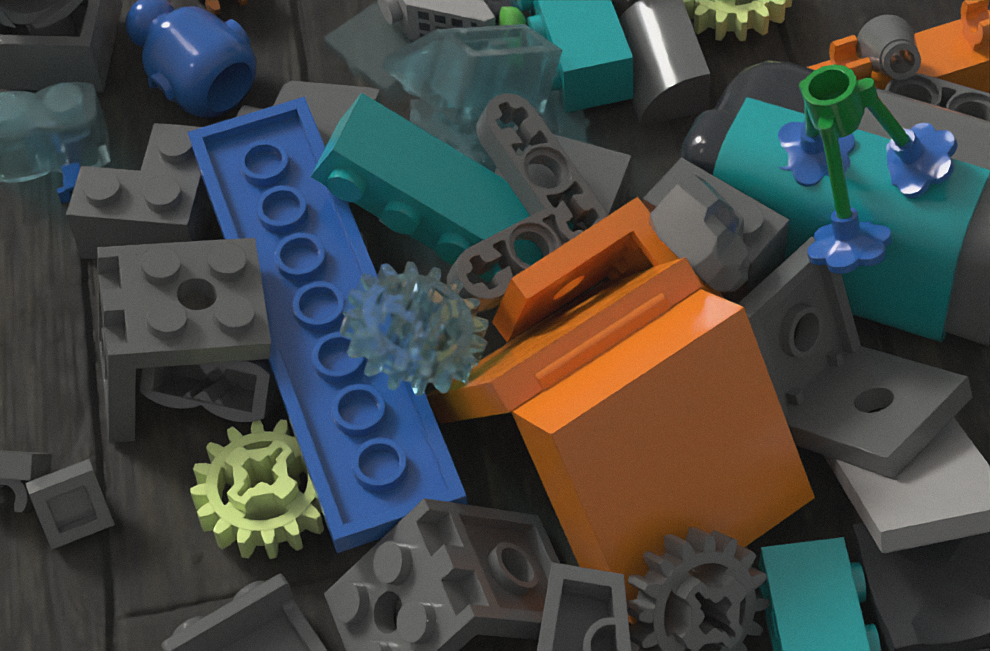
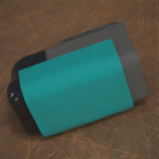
(940, 242)

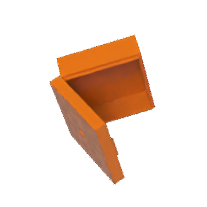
(643, 418)

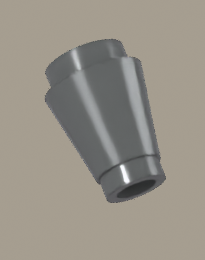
(889, 46)

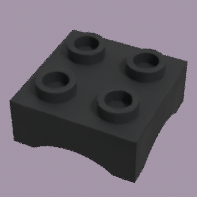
(927, 593)

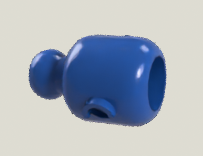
(193, 56)

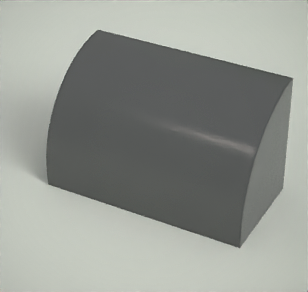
(667, 61)

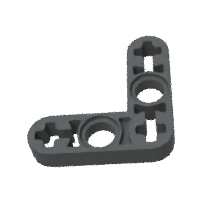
(546, 224)

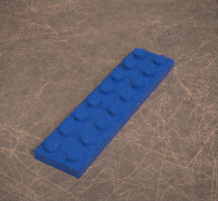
(363, 444)

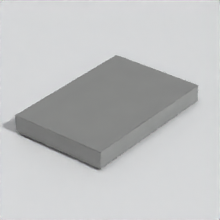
(930, 501)

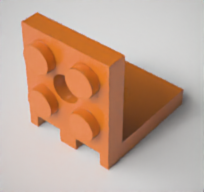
(609, 248)

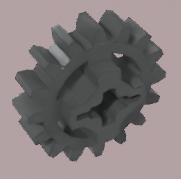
(697, 595)

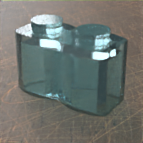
(51, 131)

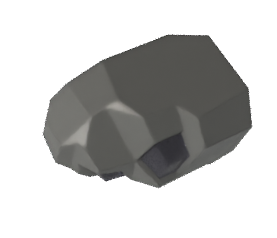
(705, 231)

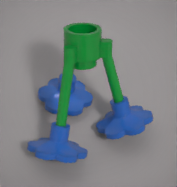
(820, 147)

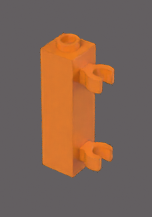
(948, 52)

